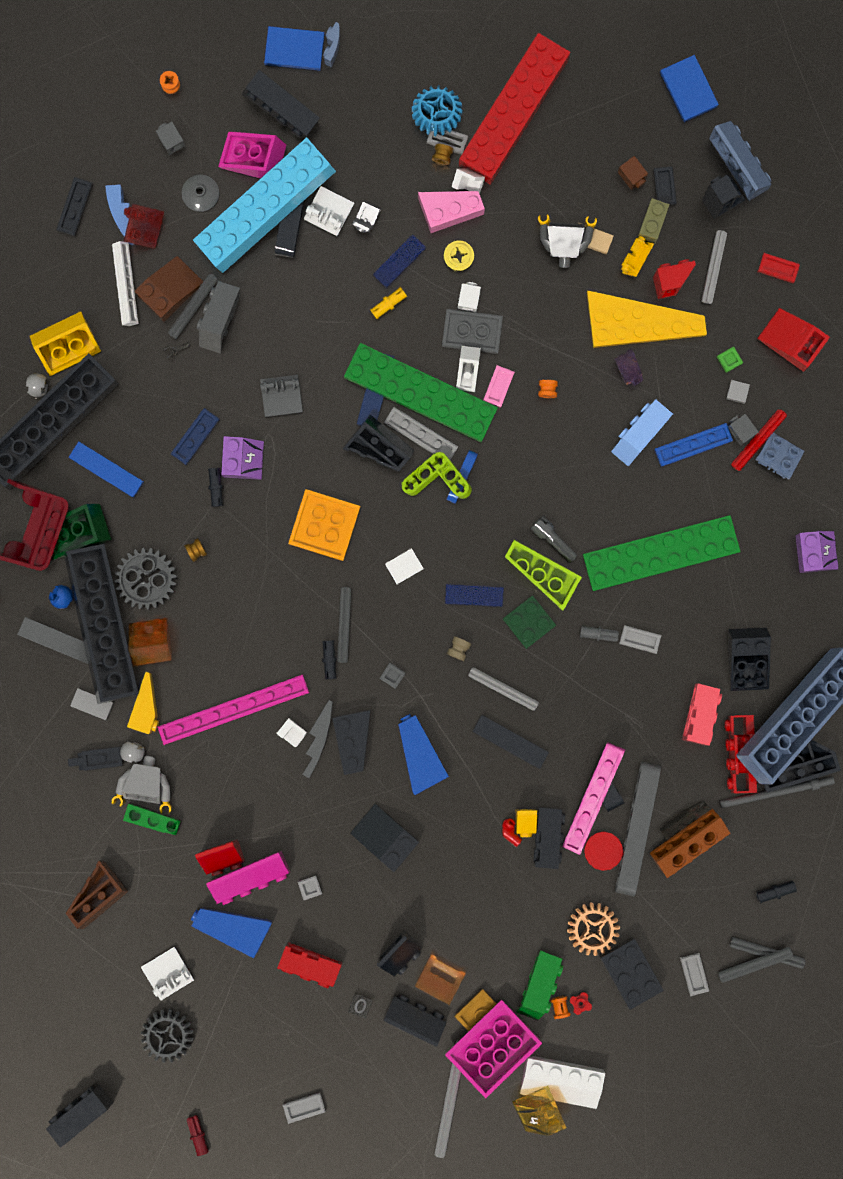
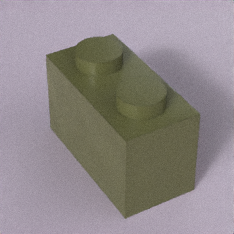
(653, 220)

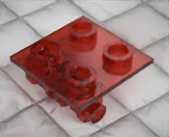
(143, 225)

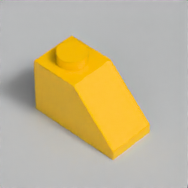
(526, 822)

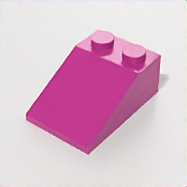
(251, 153)

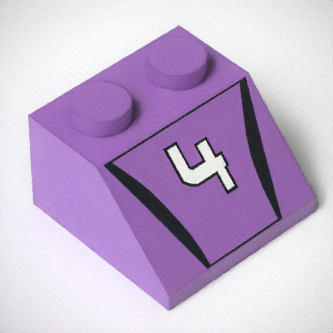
(242, 458)
(816, 551)

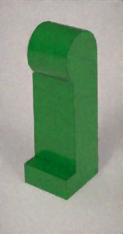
(151, 819)

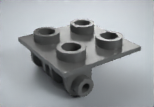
(281, 395)

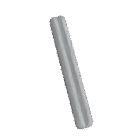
(714, 267)
(503, 689)

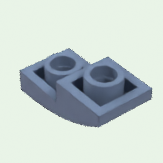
(333, 41)

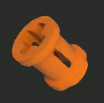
(560, 1007)

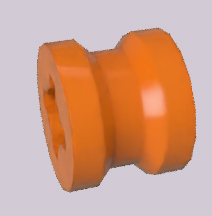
(168, 85)
(548, 388)

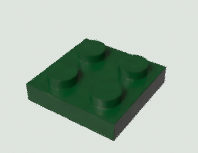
(529, 622)

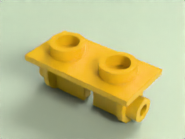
(634, 261)

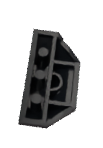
(810, 763)

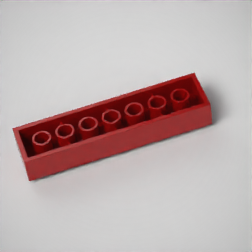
(514, 108)

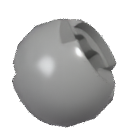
(36, 385)
(132, 752)

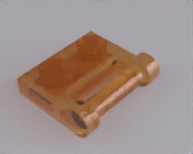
(435, 984)

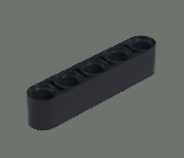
(289, 232)

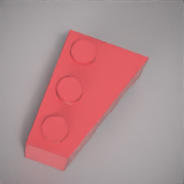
(702, 715)

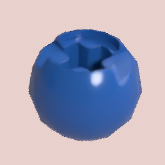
(61, 596)

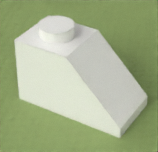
(468, 368)

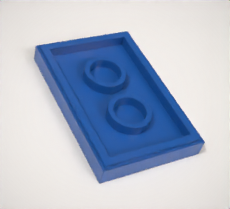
(294, 48)
(689, 88)

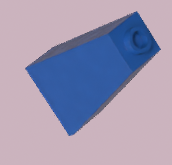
(421, 759)
(234, 929)

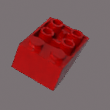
(793, 339)

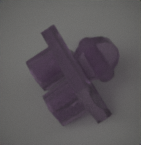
(629, 368)

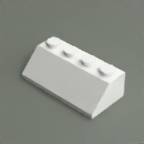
(566, 1081)

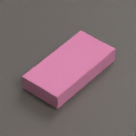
(498, 386)

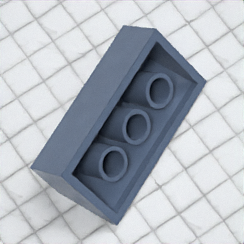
(739, 159)

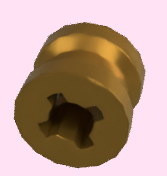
(442, 154)
(195, 550)

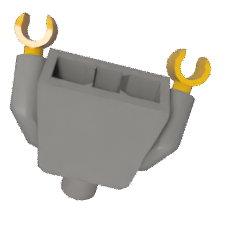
(144, 784)

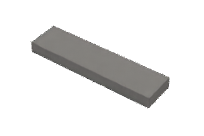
(419, 433)

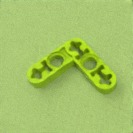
(441, 470)

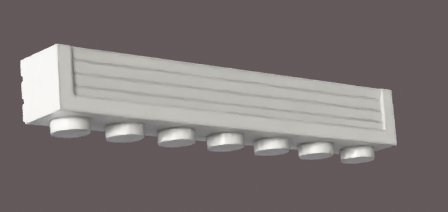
(125, 283)

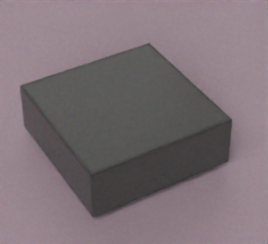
(392, 675)

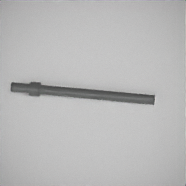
(813, 784)

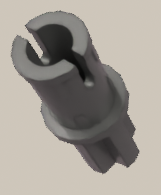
(599, 634)

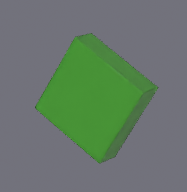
(729, 359)

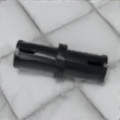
(215, 487)
(329, 659)
(776, 892)

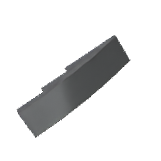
(53, 639)
(320, 731)

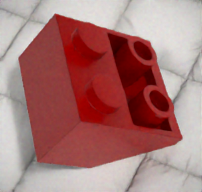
(670, 278)

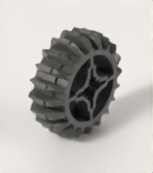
(159, 1051)

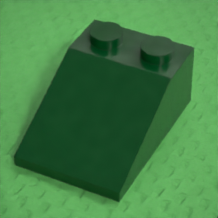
(82, 529)

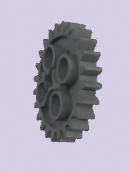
(136, 564)

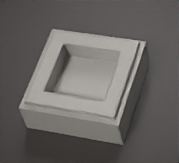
(737, 391)
(309, 887)

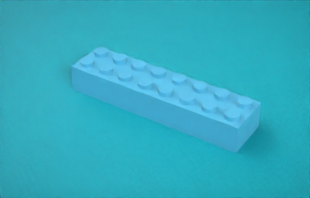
(264, 205)

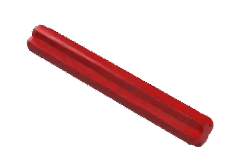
(759, 440)

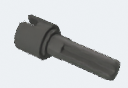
(544, 529)

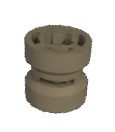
(459, 648)

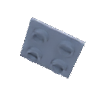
(780, 456)

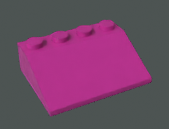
(493, 1048)

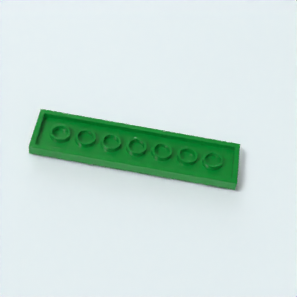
(420, 392)
(661, 553)

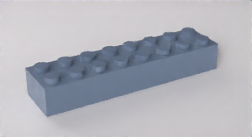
(796, 720)

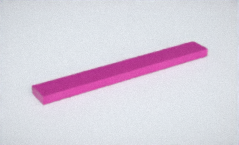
(233, 709)

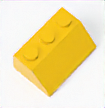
(64, 343)

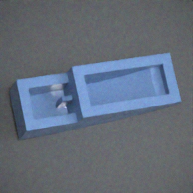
(116, 204)

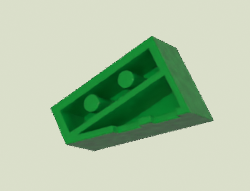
(540, 986)

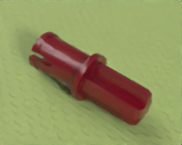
(197, 1135)

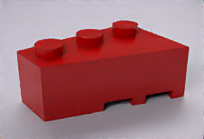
(309, 965)

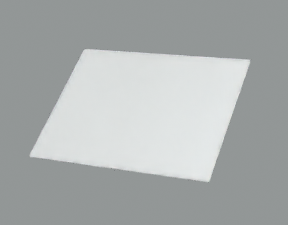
(404, 566)

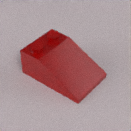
(221, 857)

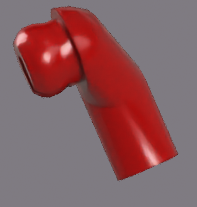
(509, 832)

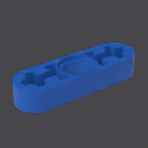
(465, 471)

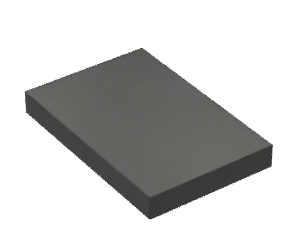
(472, 330)

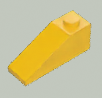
(145, 711)

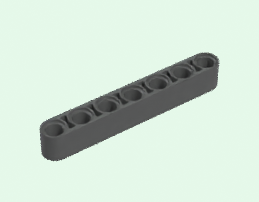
(638, 829)

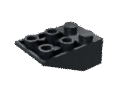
(749, 658)

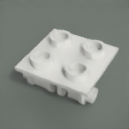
(328, 211)
(167, 973)

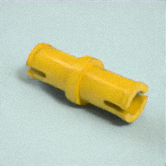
(388, 303)

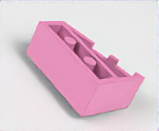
(449, 208)

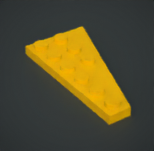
(630, 322)

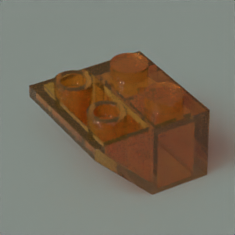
(149, 642)

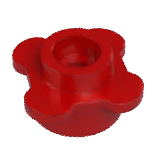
(586, 1006)

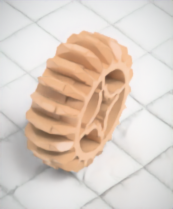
(586, 935)

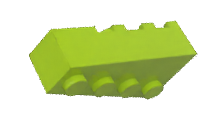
(550, 577)

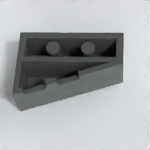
(217, 316)

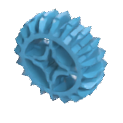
(430, 102)

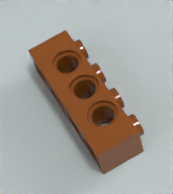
(690, 843)

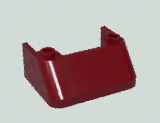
(42, 529)

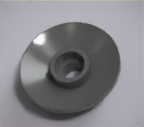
(204, 201)

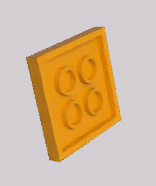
(324, 525)

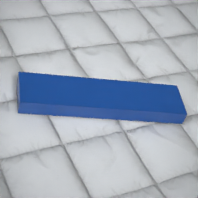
(693, 445)
(106, 469)

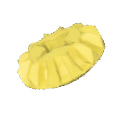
(463, 248)

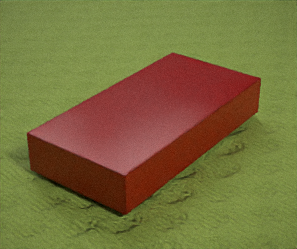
(778, 268)

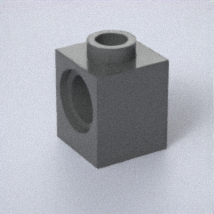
(170, 137)
(742, 429)

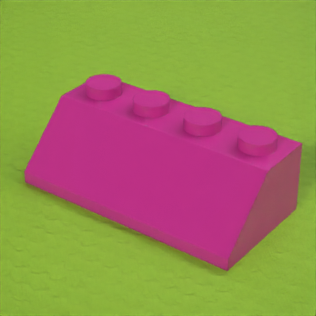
(248, 877)

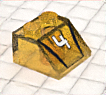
(539, 1112)

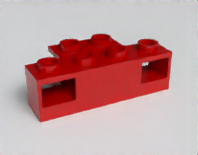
(734, 745)

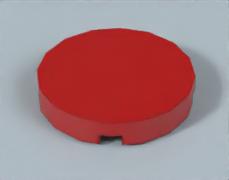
(603, 851)

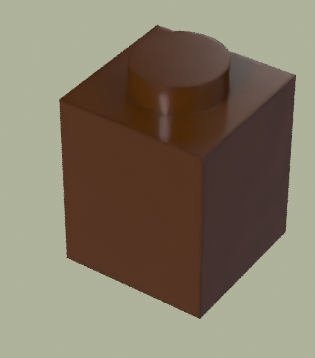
(633, 173)

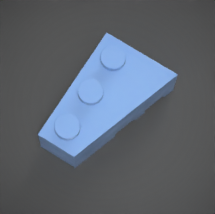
(641, 432)

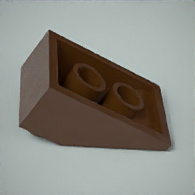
(168, 288)

